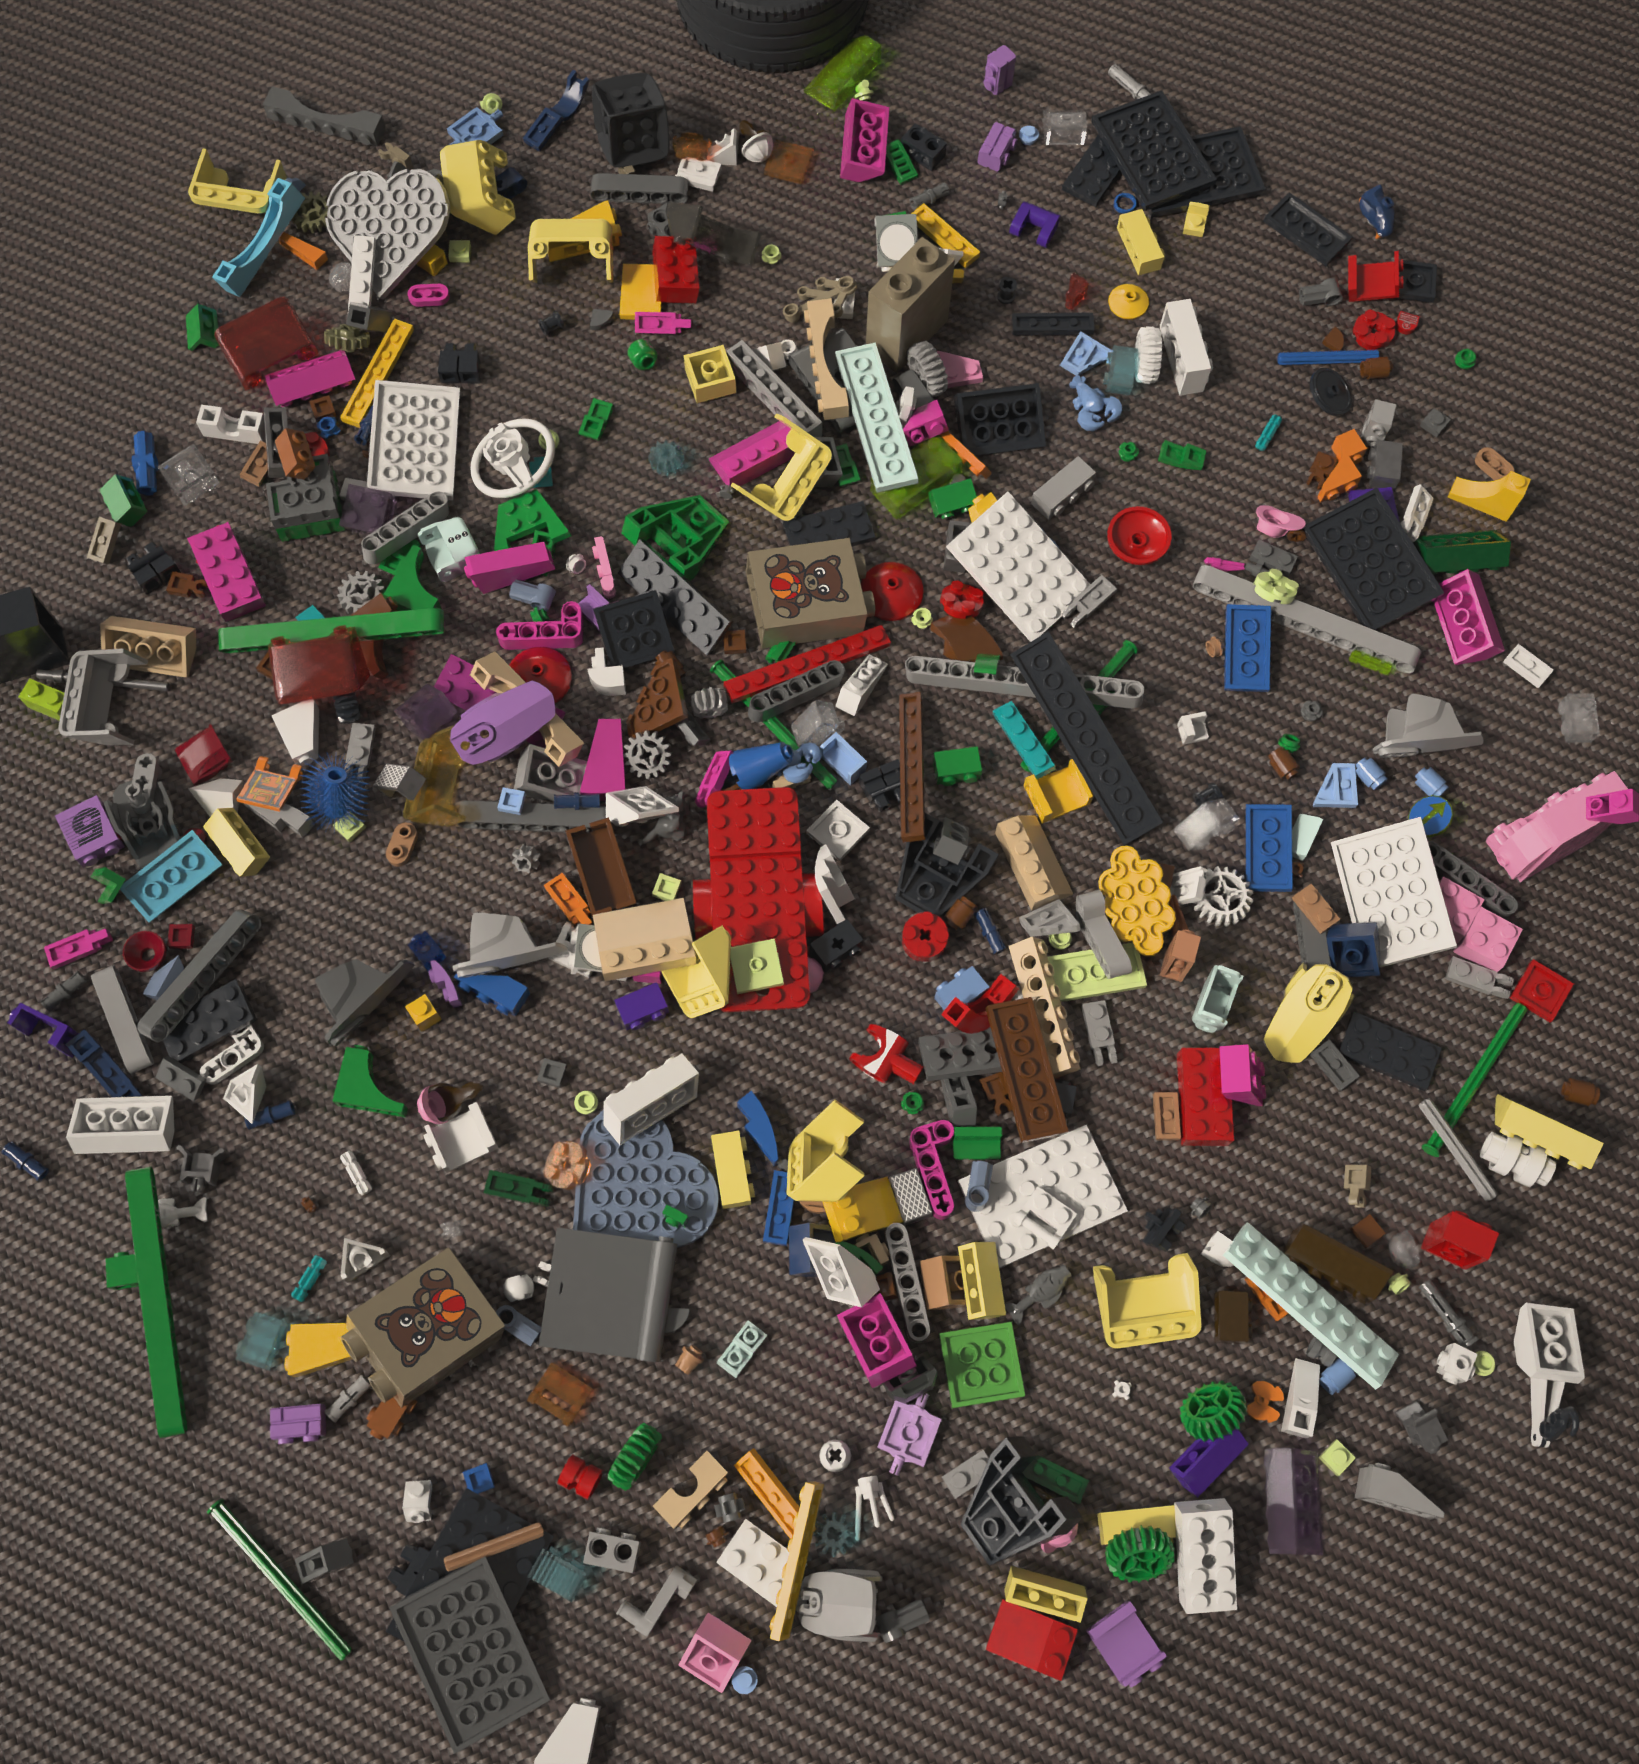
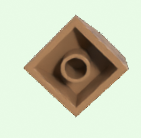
(943, 1283)

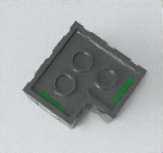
(308, 505)

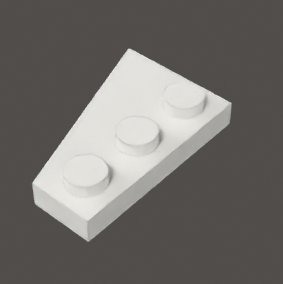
(905, 405)

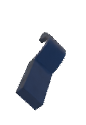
(552, 117)

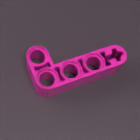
(542, 629)
(935, 1171)

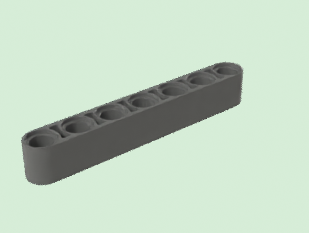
(532, 818)
(199, 975)

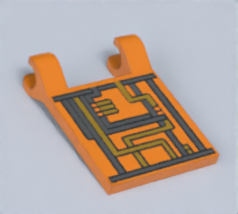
(268, 788)

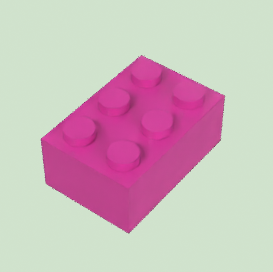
(876, 1341)

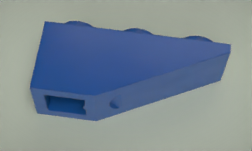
(499, 990)

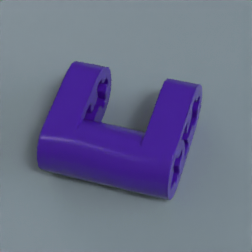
(1036, 216)

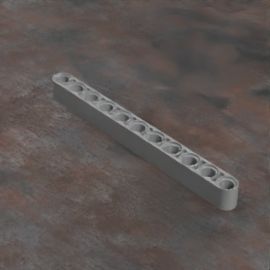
(1310, 620)
(1012, 684)

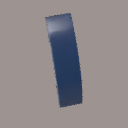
(102, 1066)

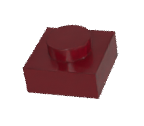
(181, 936)

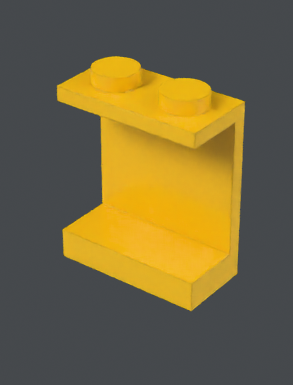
(1058, 792)

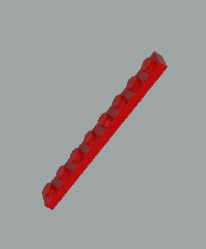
(777, 673)

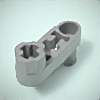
(145, 770)
(677, 1582)

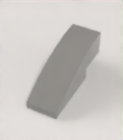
(287, 817)

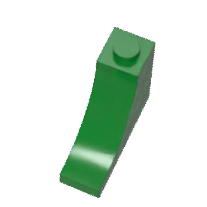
(406, 584)
(358, 1088)

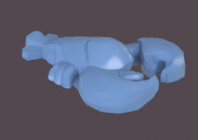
(1093, 402)
(799, 772)

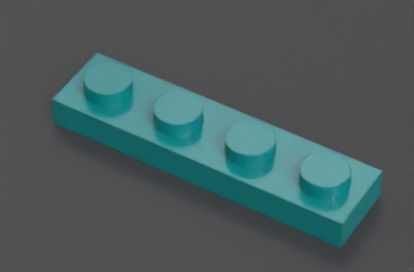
(1024, 740)

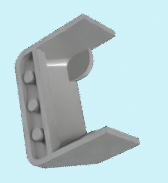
(90, 692)

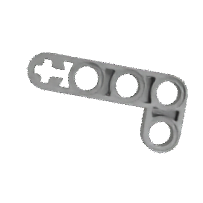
(1100, 935)

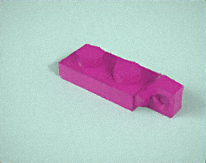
(660, 322)
(76, 947)

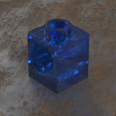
(435, 953)

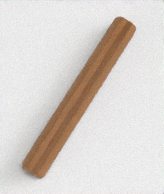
(493, 1546)

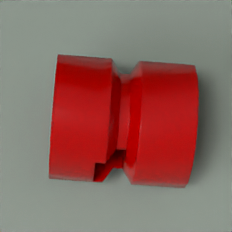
(579, 1476)

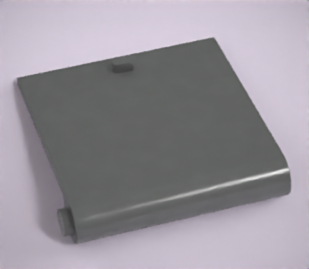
(608, 1294)

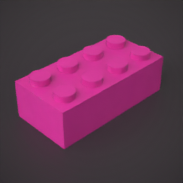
(226, 572)

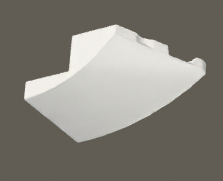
(831, 883)

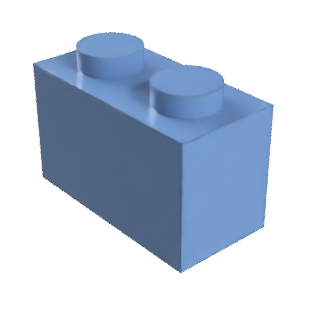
(966, 986)

